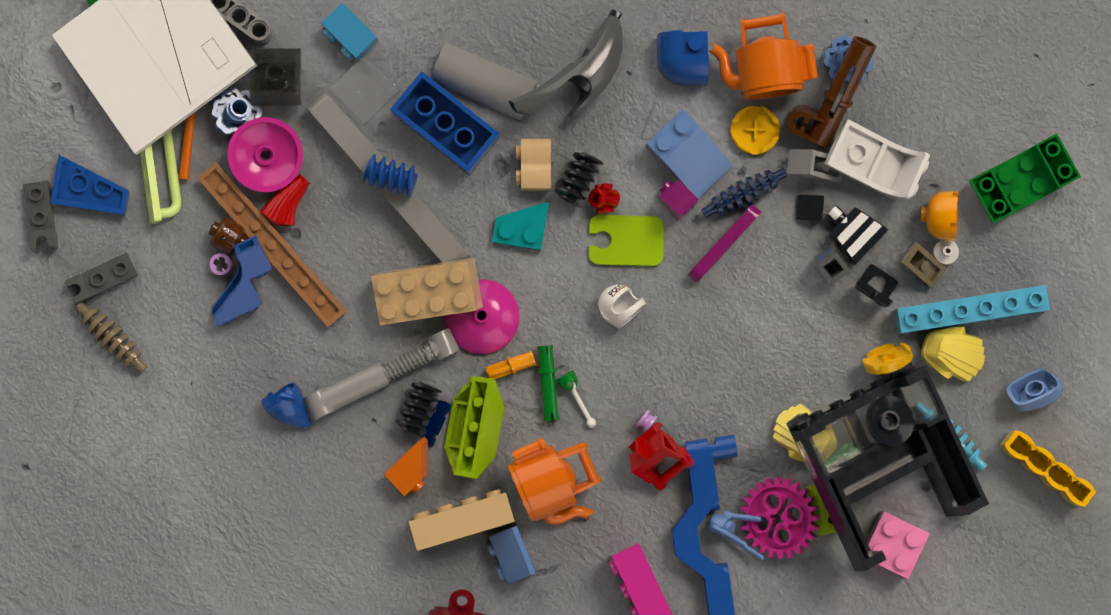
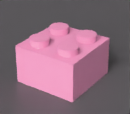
(899, 543)

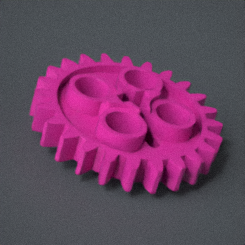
(799, 529)

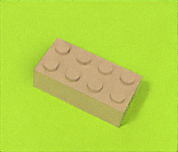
(427, 291)
(461, 521)

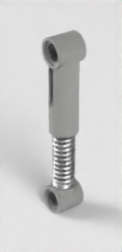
(378, 375)

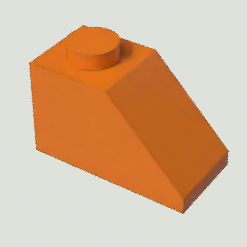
(410, 469)

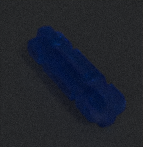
(436, 422)

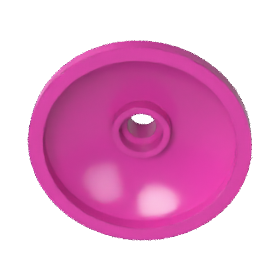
(270, 136)
(494, 331)

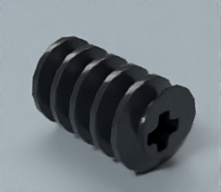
(577, 178)
(418, 407)

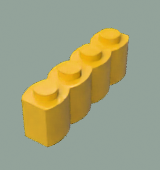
(1052, 473)

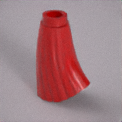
(283, 205)

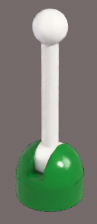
(568, 383)

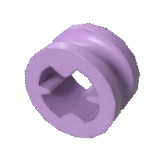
(214, 268)
(646, 421)

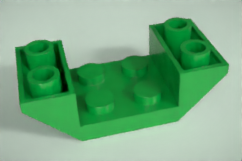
(1024, 178)

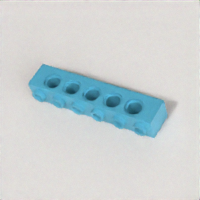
(971, 309)

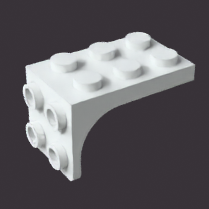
(876, 161)

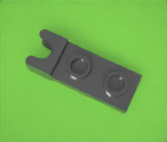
(40, 215)
(102, 277)

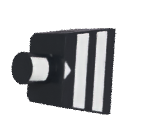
(855, 232)

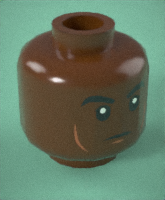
(226, 235)

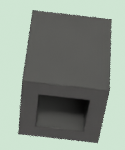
(832, 263)

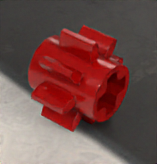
(604, 198)

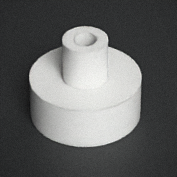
(940, 254)

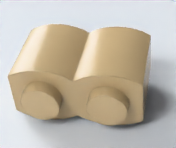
(535, 164)

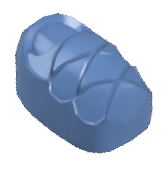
(1034, 390)

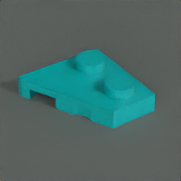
(522, 228)

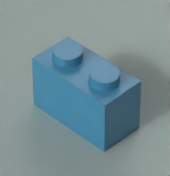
(348, 32)

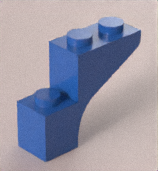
(241, 293)

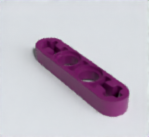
(724, 243)

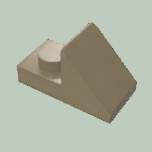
(922, 265)

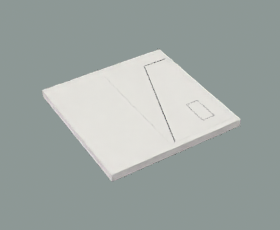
(153, 61)

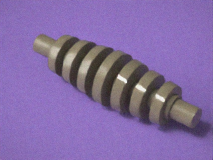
(111, 337)

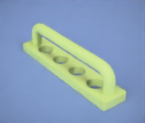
(154, 211)

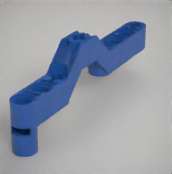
(705, 499)

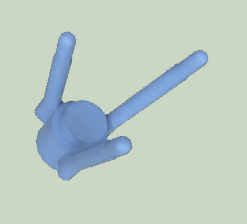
(725, 527)

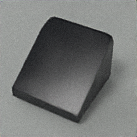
(810, 207)

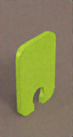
(633, 240)

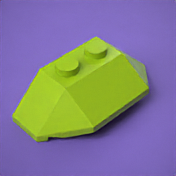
(474, 427)

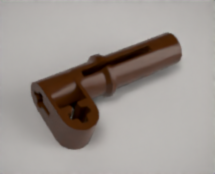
(827, 122)

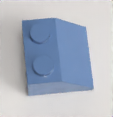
(511, 554)

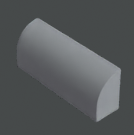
(480, 80)

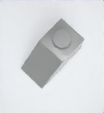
(810, 165)

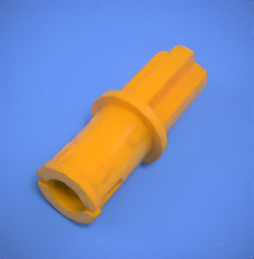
(511, 365)

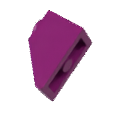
(677, 199)

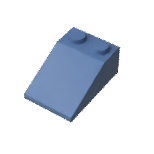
(689, 154)

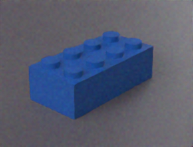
(445, 123)

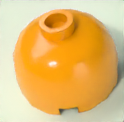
(942, 215)

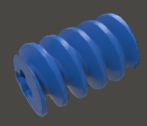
(390, 175)

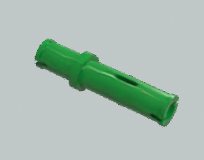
(548, 382)

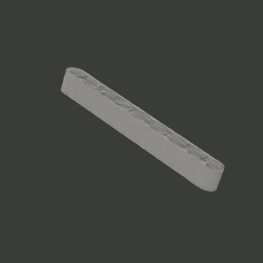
(410, 209)

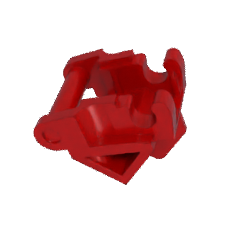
(651, 450)

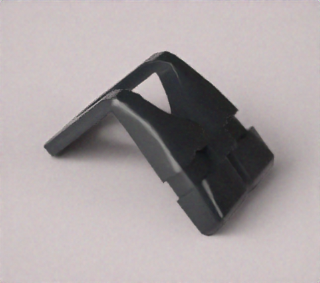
(878, 297)

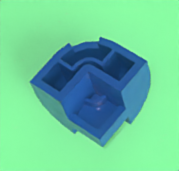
(683, 57)

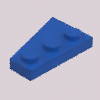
(86, 190)

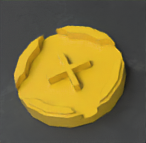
(755, 130)
(887, 358)

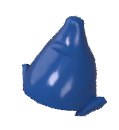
(287, 406)

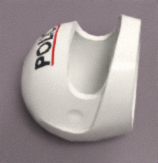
(619, 305)

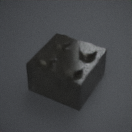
(276, 77)

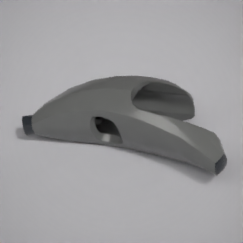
(589, 73)

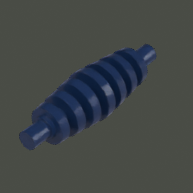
(744, 192)

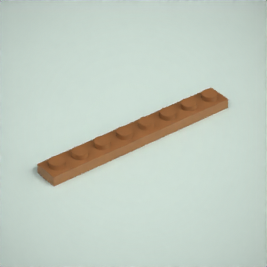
(275, 247)

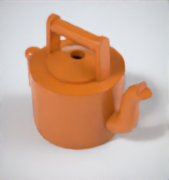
(769, 64)
(549, 482)

